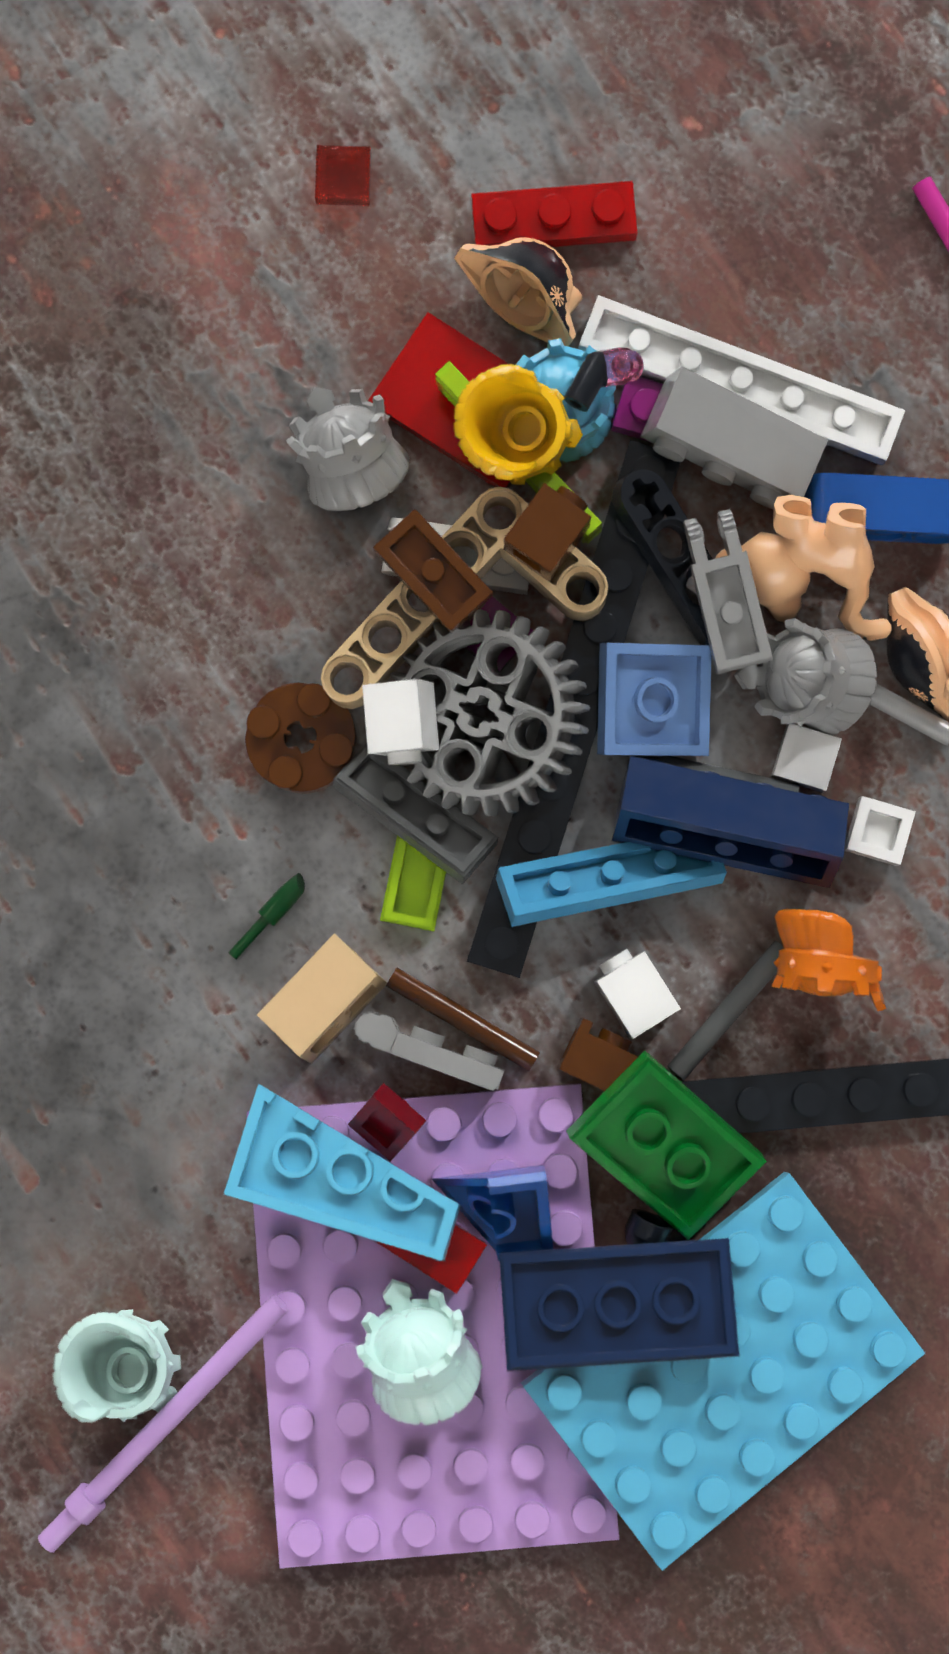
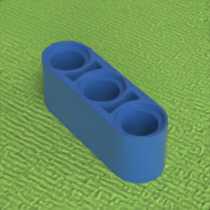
(895, 505)

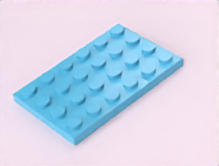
(702, 1436)

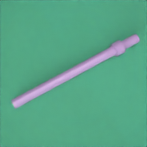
(88, 1499)

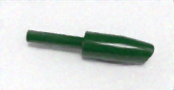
(272, 912)

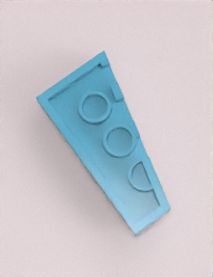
(325, 1177)

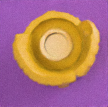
(513, 424)

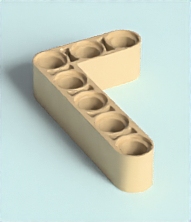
(395, 611)

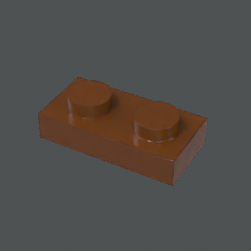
(433, 571)

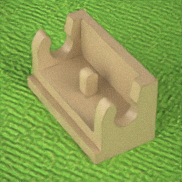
(322, 999)

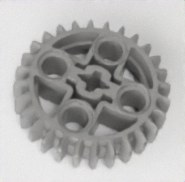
(461, 718)

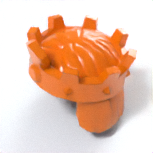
(821, 959)

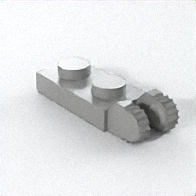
(728, 598)
(427, 1050)

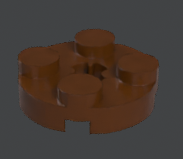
(288, 766)

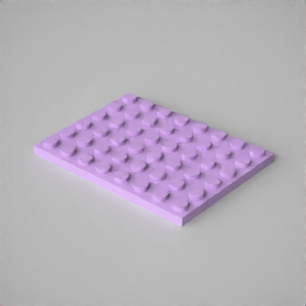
(388, 1489)

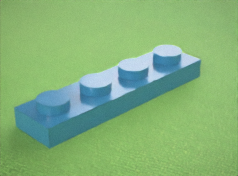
(598, 880)

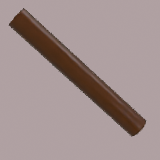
(462, 1019)

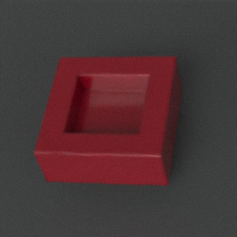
(387, 1122)

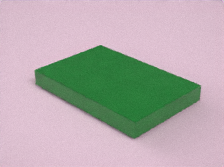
(666, 1145)

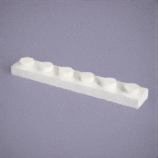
(829, 410)

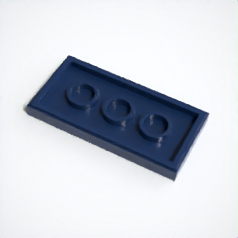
(618, 1304)

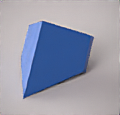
(505, 1206)

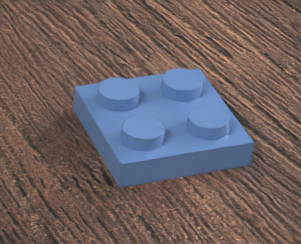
(654, 699)

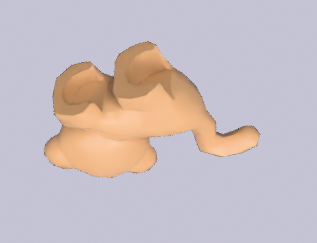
(836, 548)

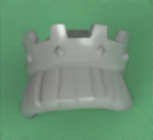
(348, 451)
(814, 677)

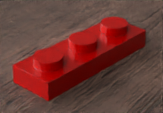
(557, 214)

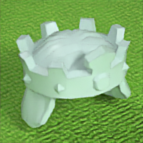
(419, 1357)
(114, 1367)

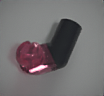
(602, 370)

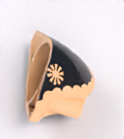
(524, 285)
(920, 648)

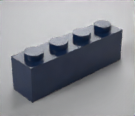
(731, 822)

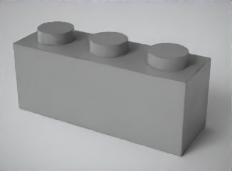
(732, 438)

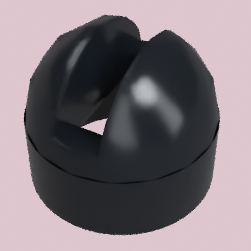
(646, 1228)

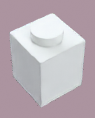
(400, 720)
(635, 992)

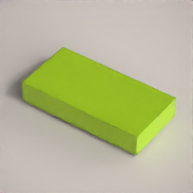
(412, 889)

